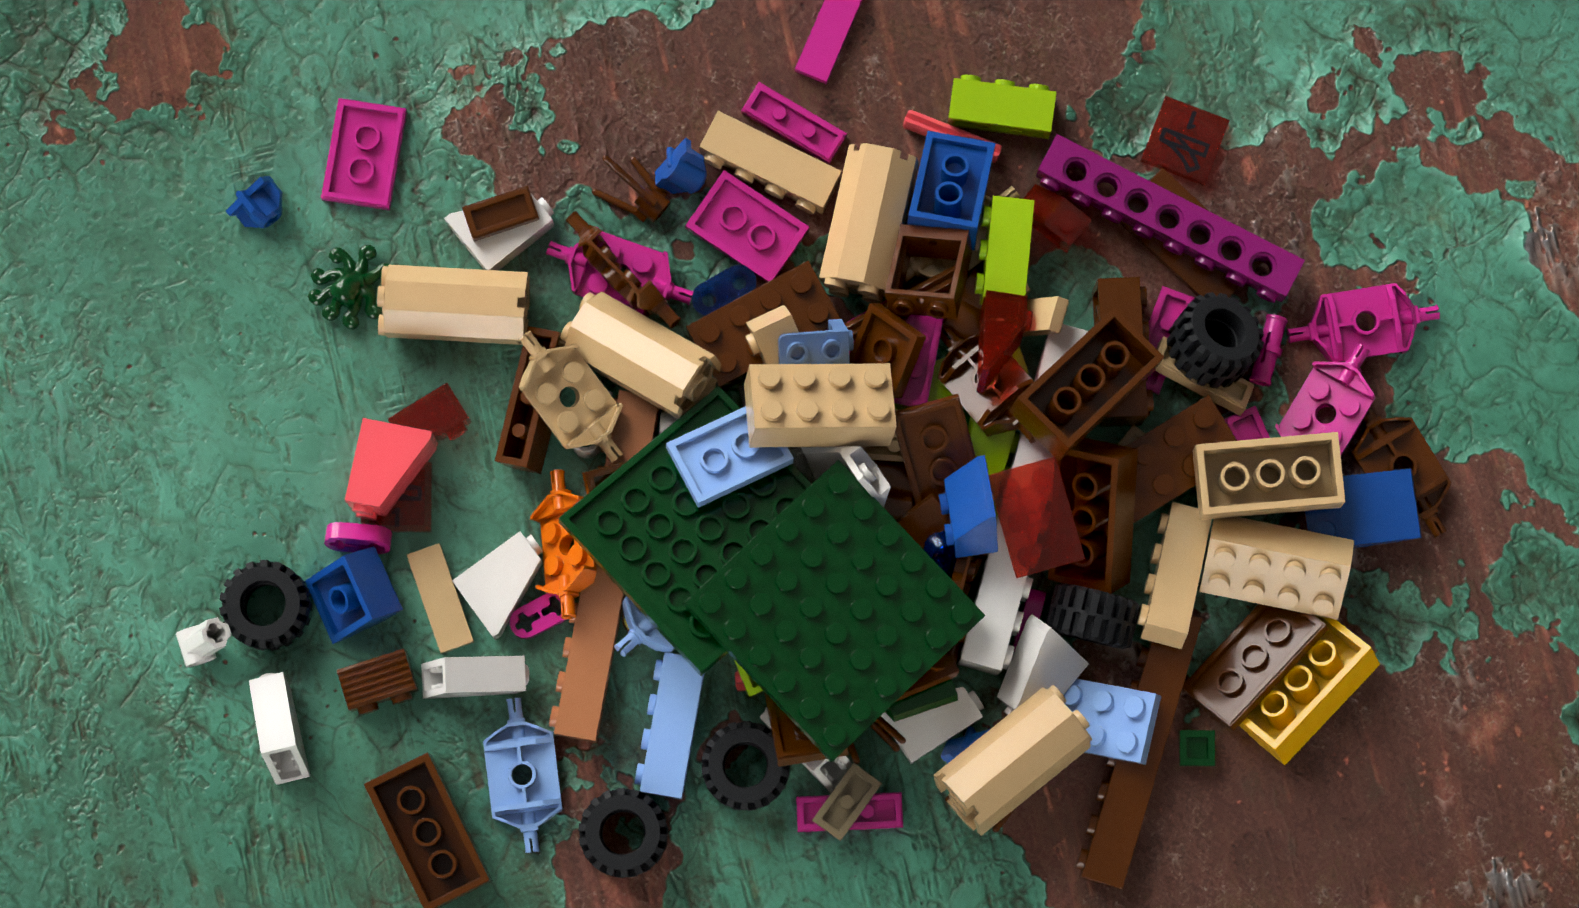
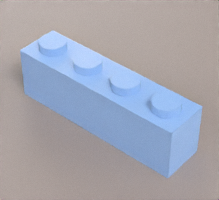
(672, 728)

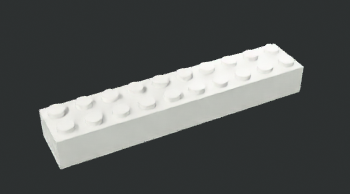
(999, 591)

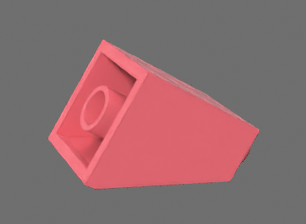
(385, 465)

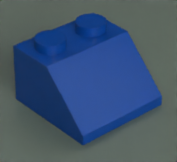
(970, 510)
(353, 594)

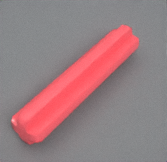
(921, 124)

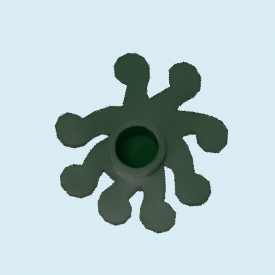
(349, 288)

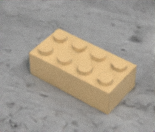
(819, 405)
(1268, 476)
(1277, 566)

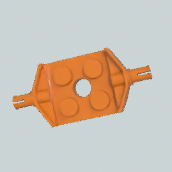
(565, 568)

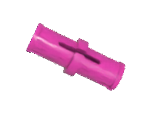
(1272, 339)

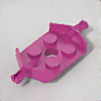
(640, 260)
(1335, 326)
(1333, 386)

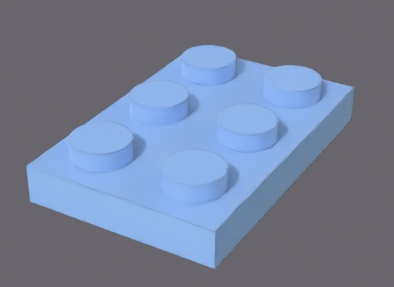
(719, 459)
(1118, 718)

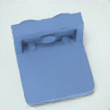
(817, 346)

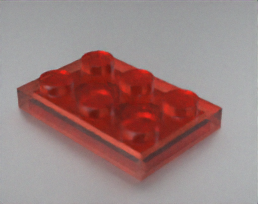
(1035, 517)

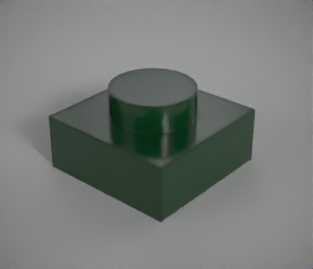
(1196, 747)

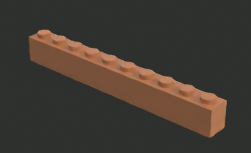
(599, 606)

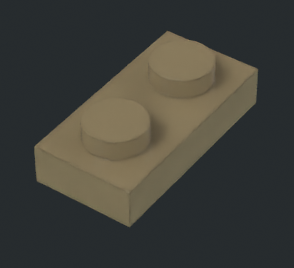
(846, 802)

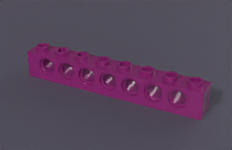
(1158, 201)

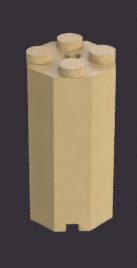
(867, 220)
(453, 304)
(641, 354)
(1014, 759)

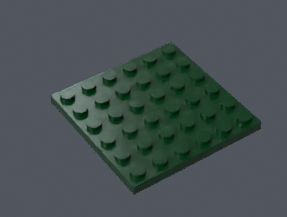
(663, 546)
(834, 610)

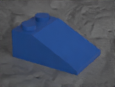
(952, 183)
(1376, 510)

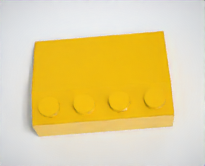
(1311, 692)

